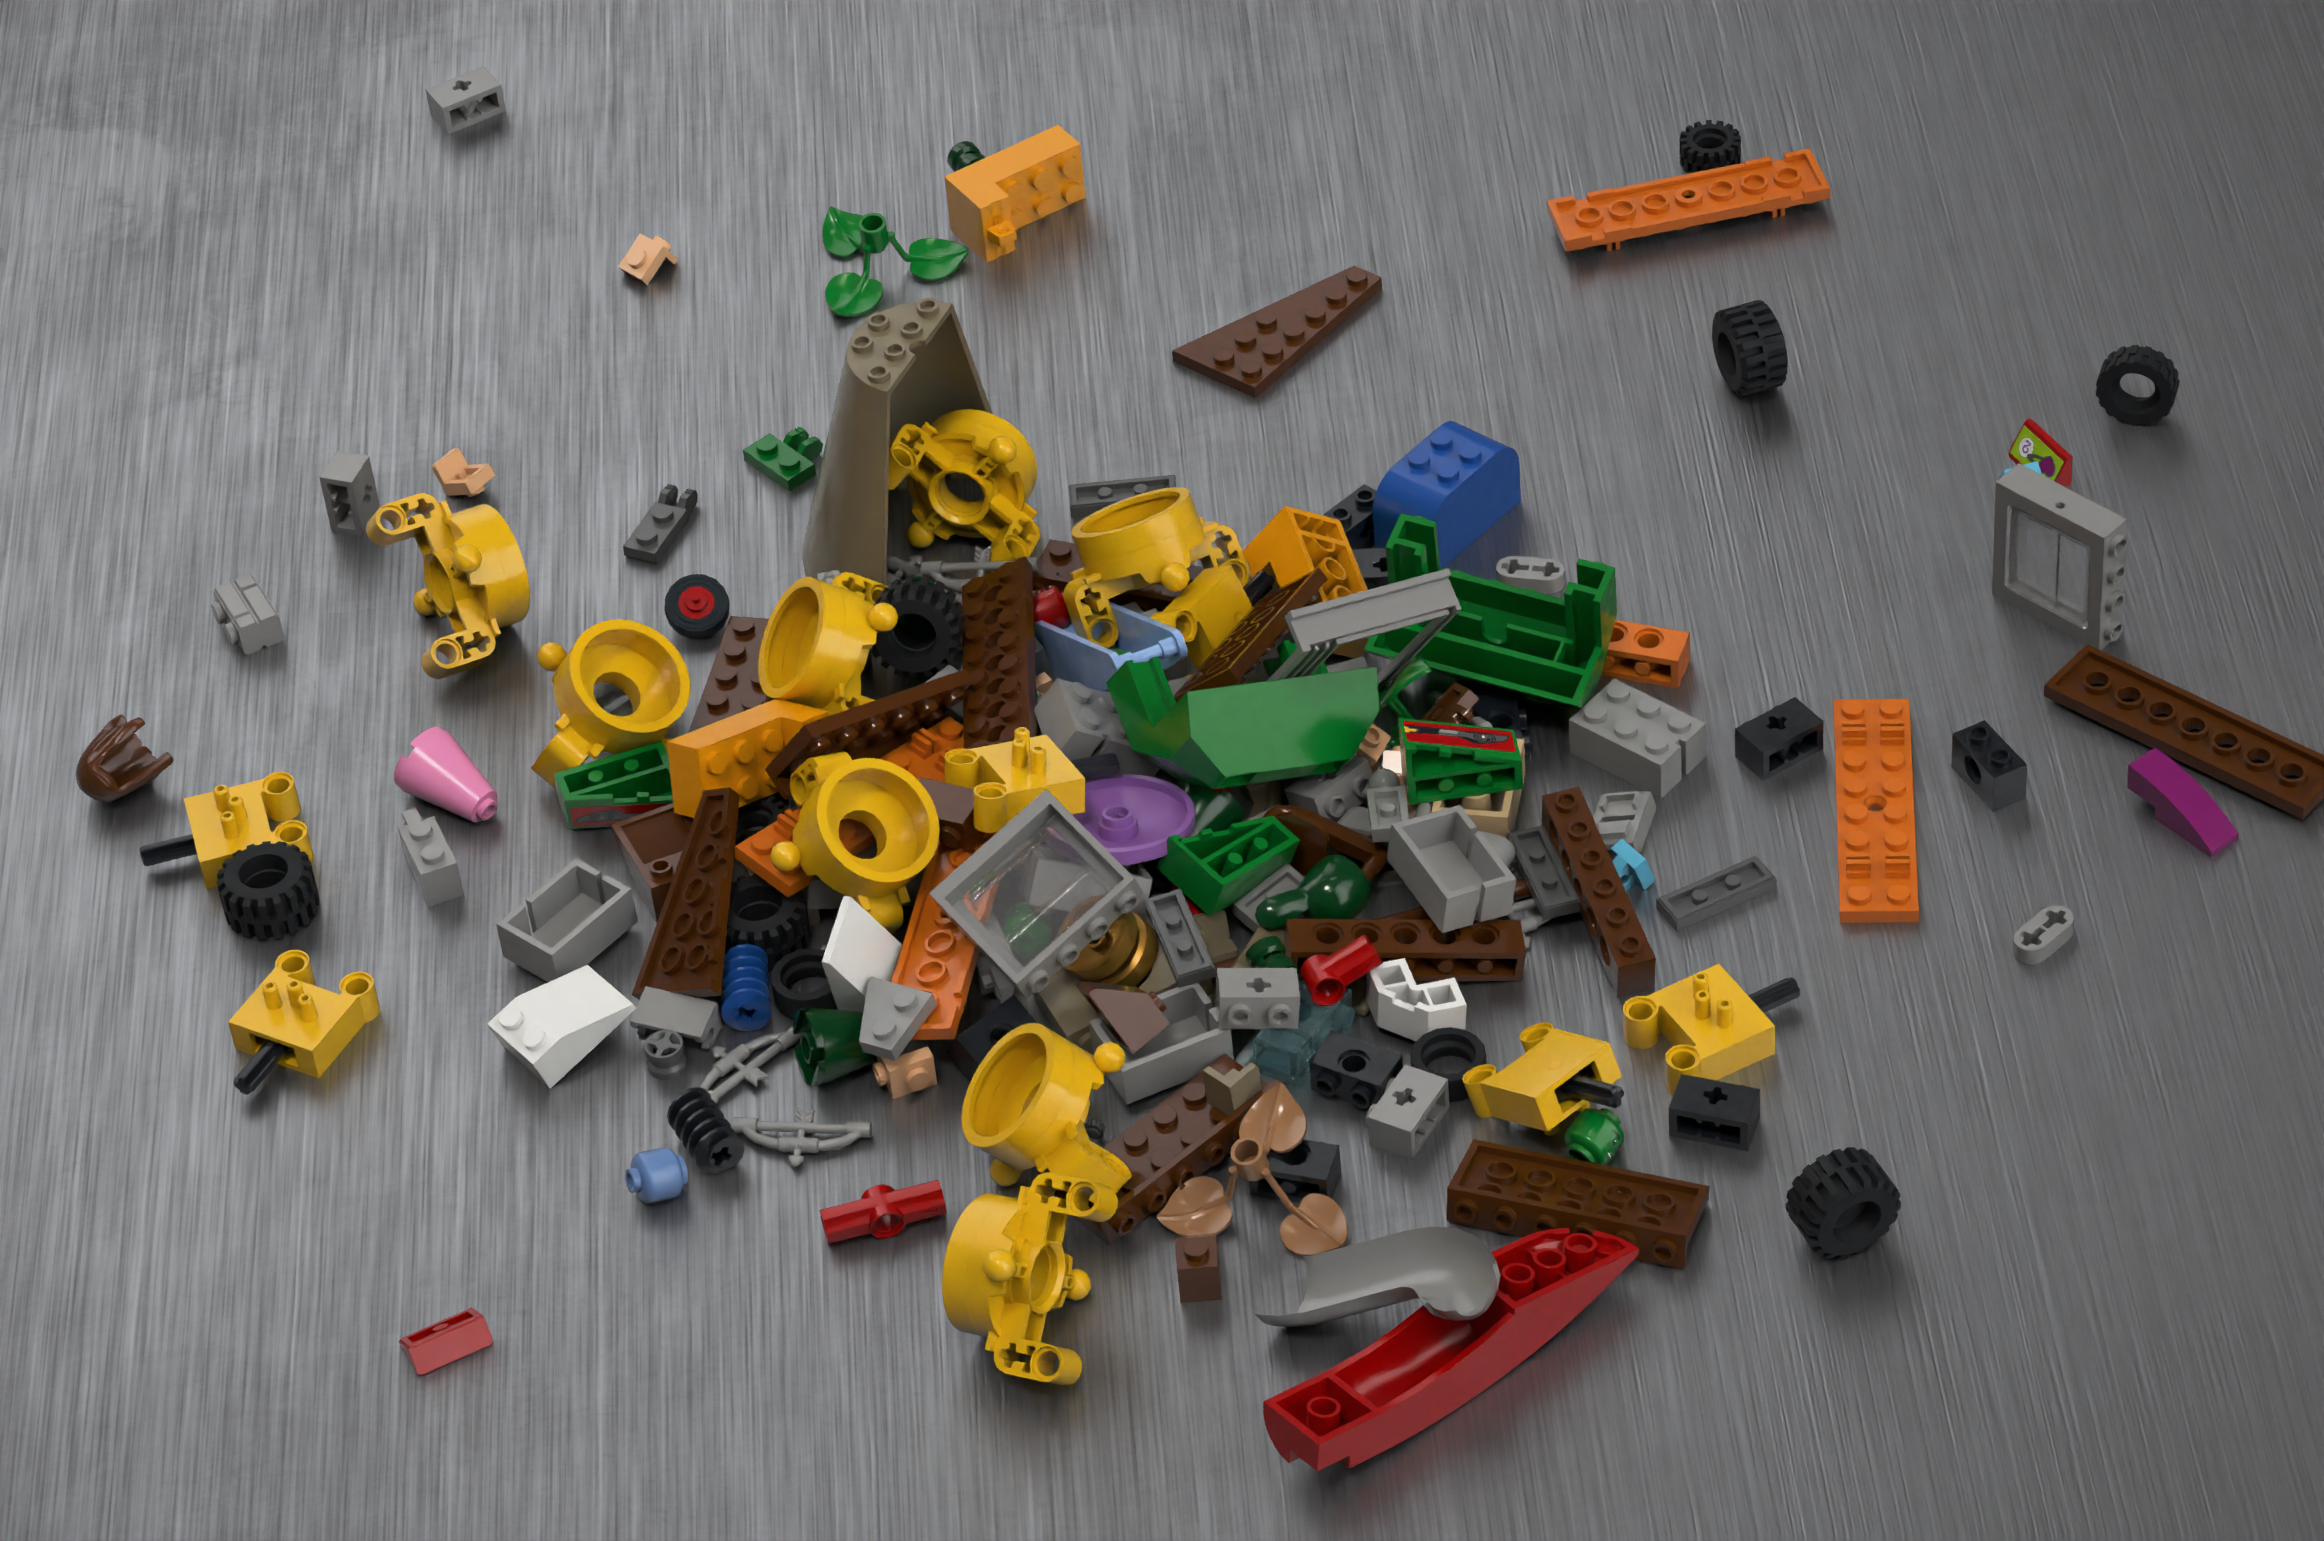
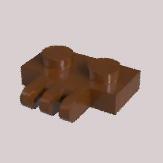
(1453, 706)

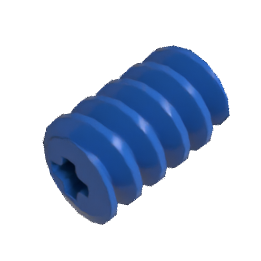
(745, 988)

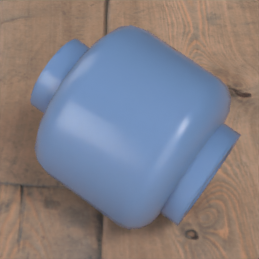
(656, 1175)

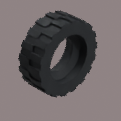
(2129, 407)

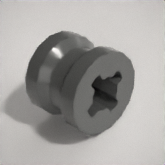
(665, 1054)

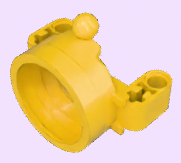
(990, 454)
(1138, 546)
(469, 575)
(822, 641)
(620, 655)
(882, 799)
(1033, 1104)
(1011, 1269)

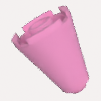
(445, 777)

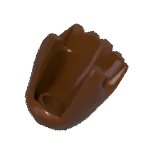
(118, 762)

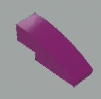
(2180, 802)

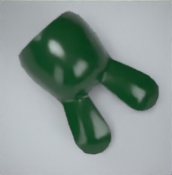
(1328, 891)

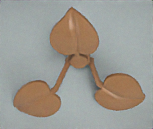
(1270, 1124)

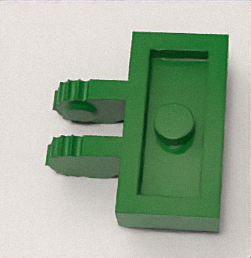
(785, 461)

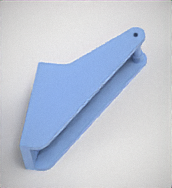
(1092, 664)

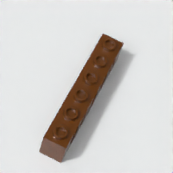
(1602, 895)
(1472, 953)

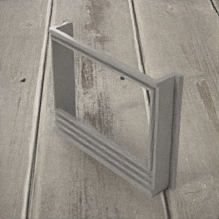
(1368, 613)

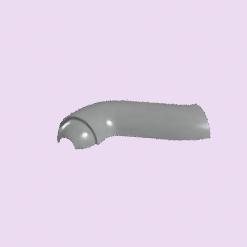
(1438, 1265)

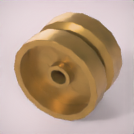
(1120, 955)

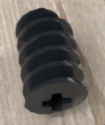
(705, 1131)

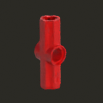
(883, 1211)

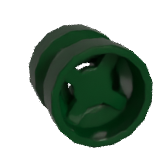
(963, 155)
(1269, 953)

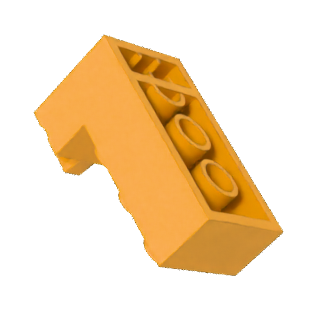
(1014, 190)
(1300, 543)
(734, 753)

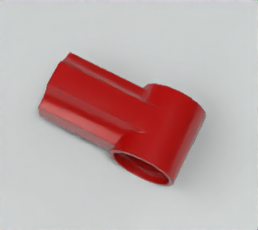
(1329, 975)

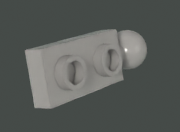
(1385, 803)

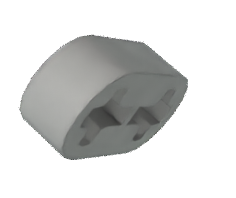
(1532, 573)
(2048, 938)

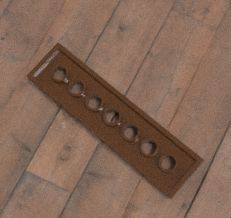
(999, 655)
(2201, 750)

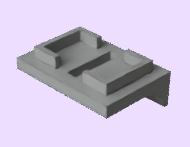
(1625, 817)

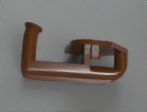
(1319, 833)

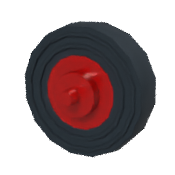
(696, 606)

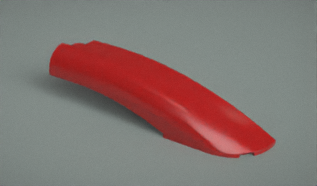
(1440, 1364)

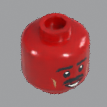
(1050, 607)

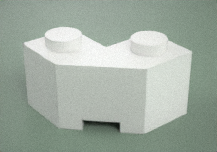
(1412, 1008)

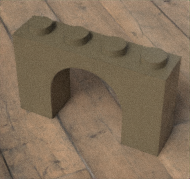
(1070, 1011)

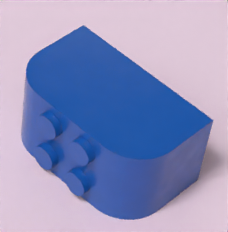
(1450, 479)

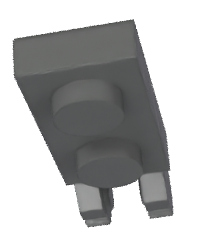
(661, 525)

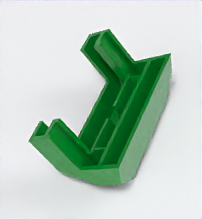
(1508, 633)
(1246, 729)

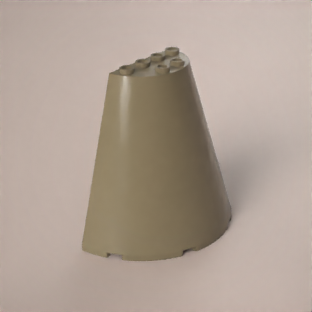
(895, 372)

